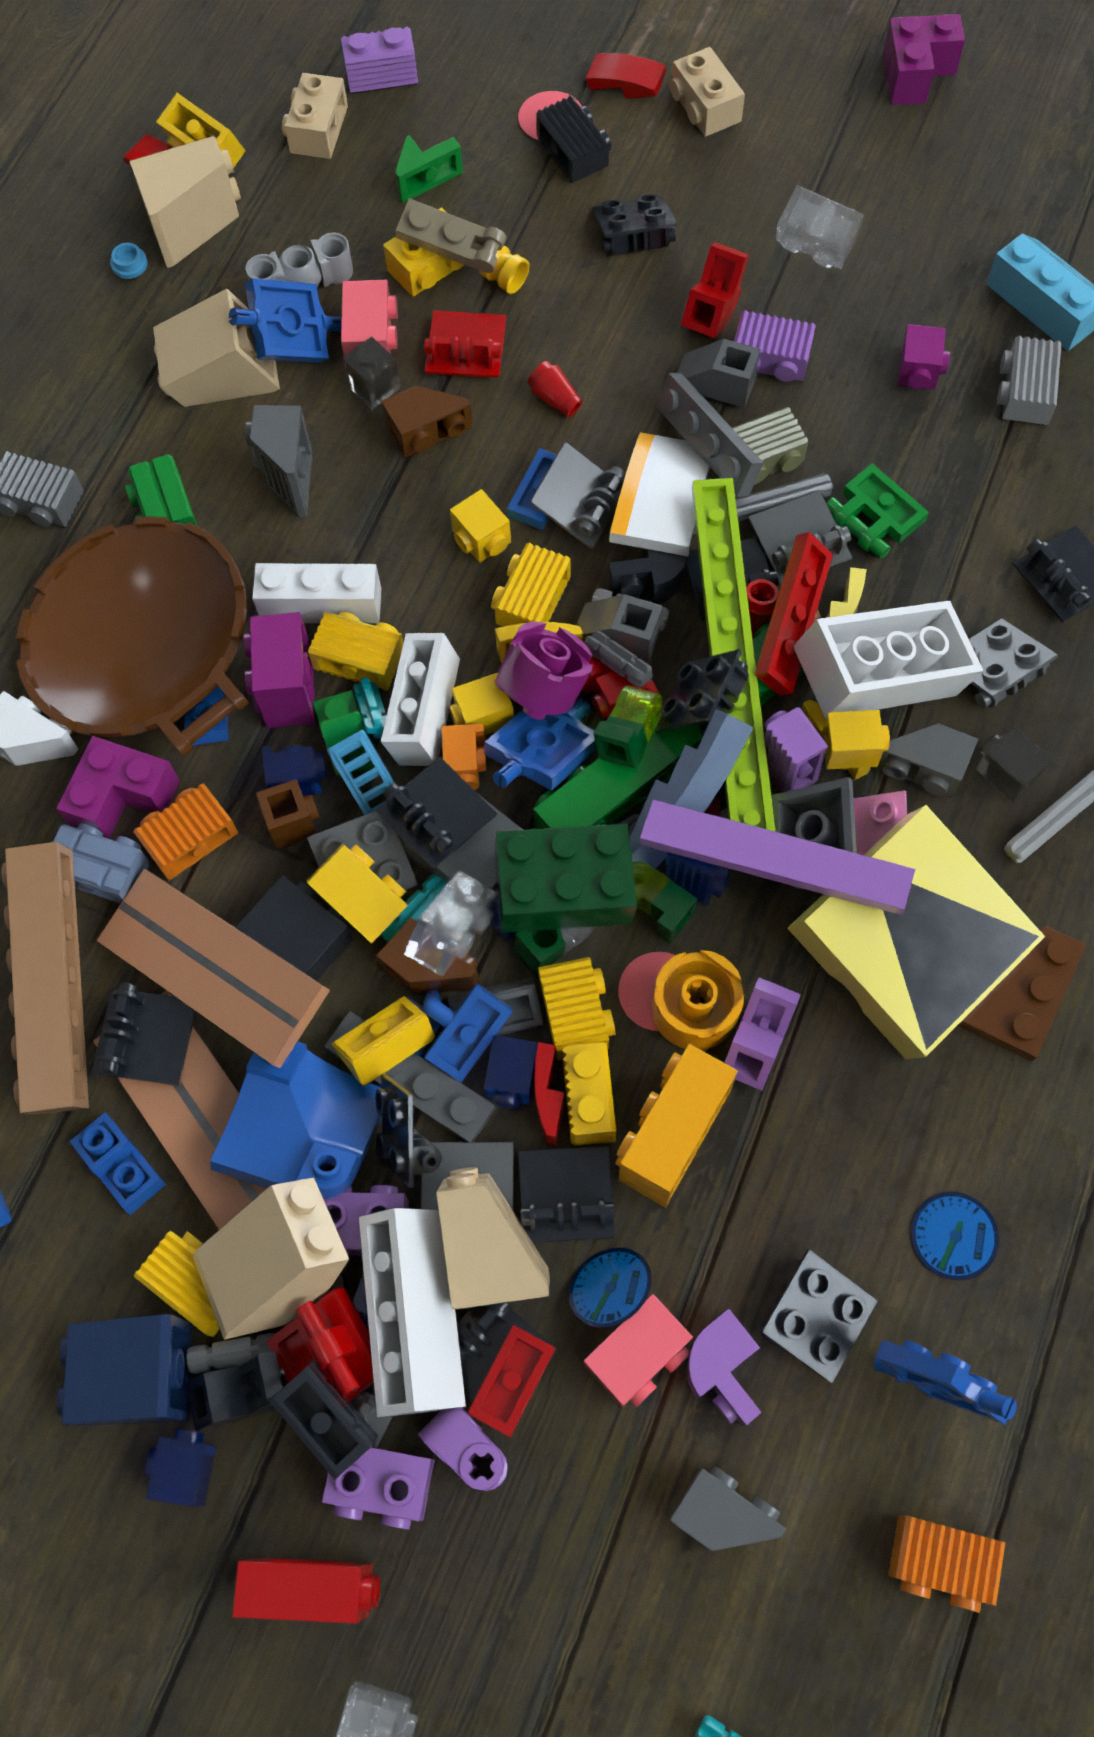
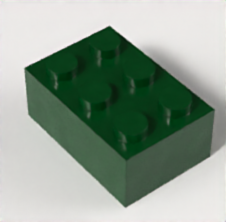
(565, 878)

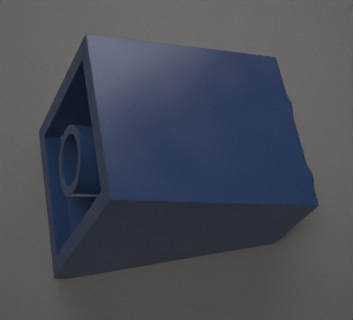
(125, 1371)

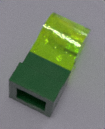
(628, 726)
(663, 900)

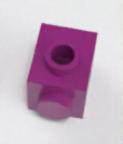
(922, 357)

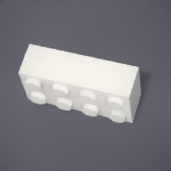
(887, 658)

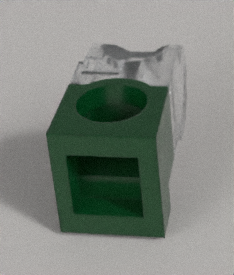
(547, 946)

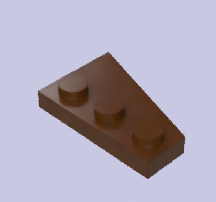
(1027, 999)

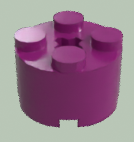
(544, 670)

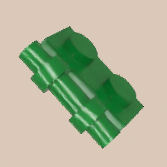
(884, 503)

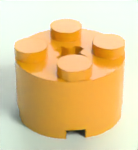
(687, 978)

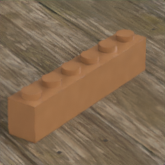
(45, 979)

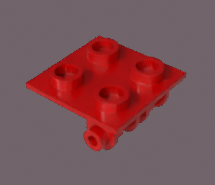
(465, 344)

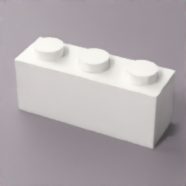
(317, 590)
(420, 699)

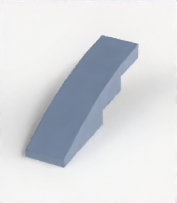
(695, 777)

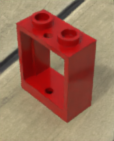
(305, 1590)

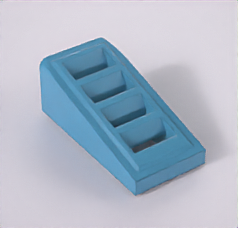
(347, 746)

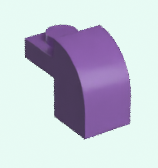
(761, 1032)
(712, 1358)

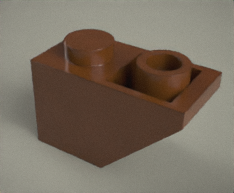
(425, 417)
(418, 978)

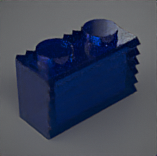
(697, 877)

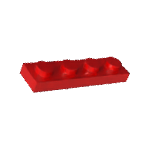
(793, 613)

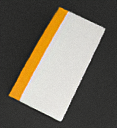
(656, 496)

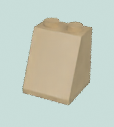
(187, 195)
(208, 357)
(485, 1244)
(271, 1259)

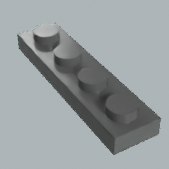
(709, 434)
(433, 1091)

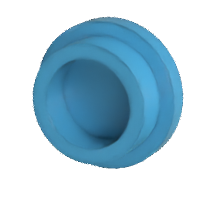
(128, 261)

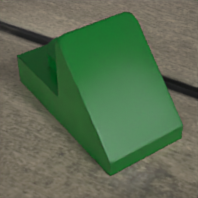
(424, 170)
(339, 720)

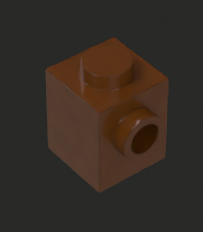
(288, 813)

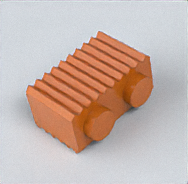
(185, 831)
(946, 1560)

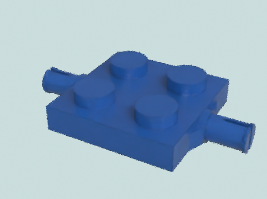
(286, 321)
(542, 748)
(944, 1380)

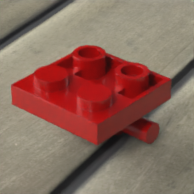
(333, 1337)

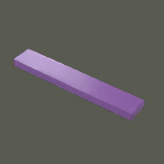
(778, 857)

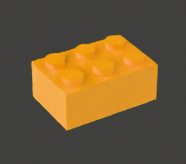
(674, 1124)

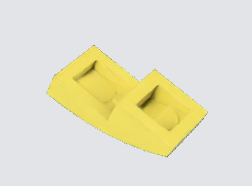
(852, 594)

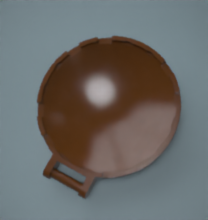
(135, 632)

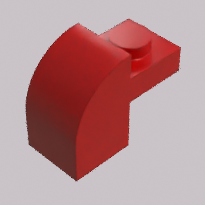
(717, 293)

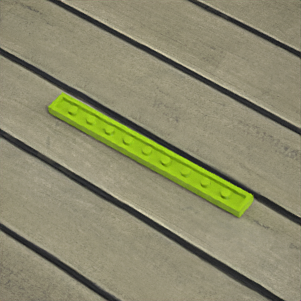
(728, 630)

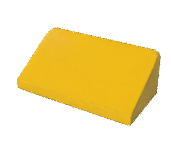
(384, 1040)

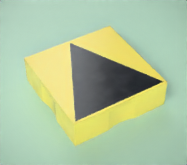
(936, 960)

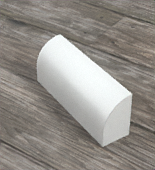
(410, 1313)

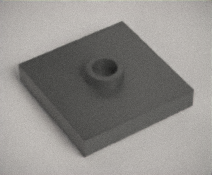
(488, 1157)

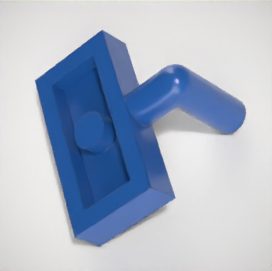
(465, 1031)

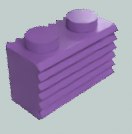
(379, 59)
(782, 342)
(793, 750)

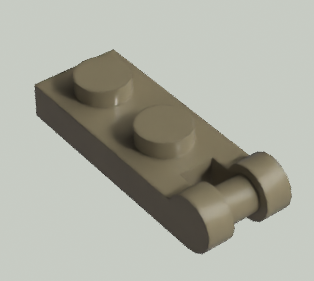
(450, 236)

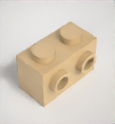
(707, 91)
(315, 115)

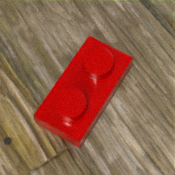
(511, 1381)

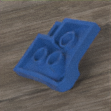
(298, 1124)

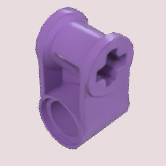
(458, 1442)

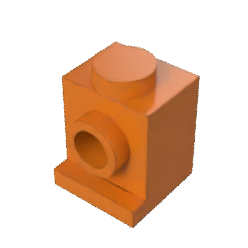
(465, 751)

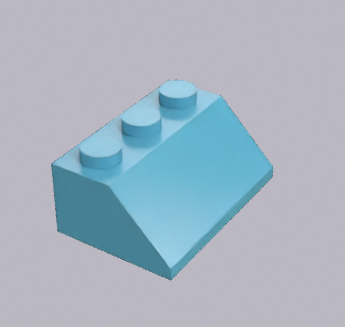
(1044, 290)

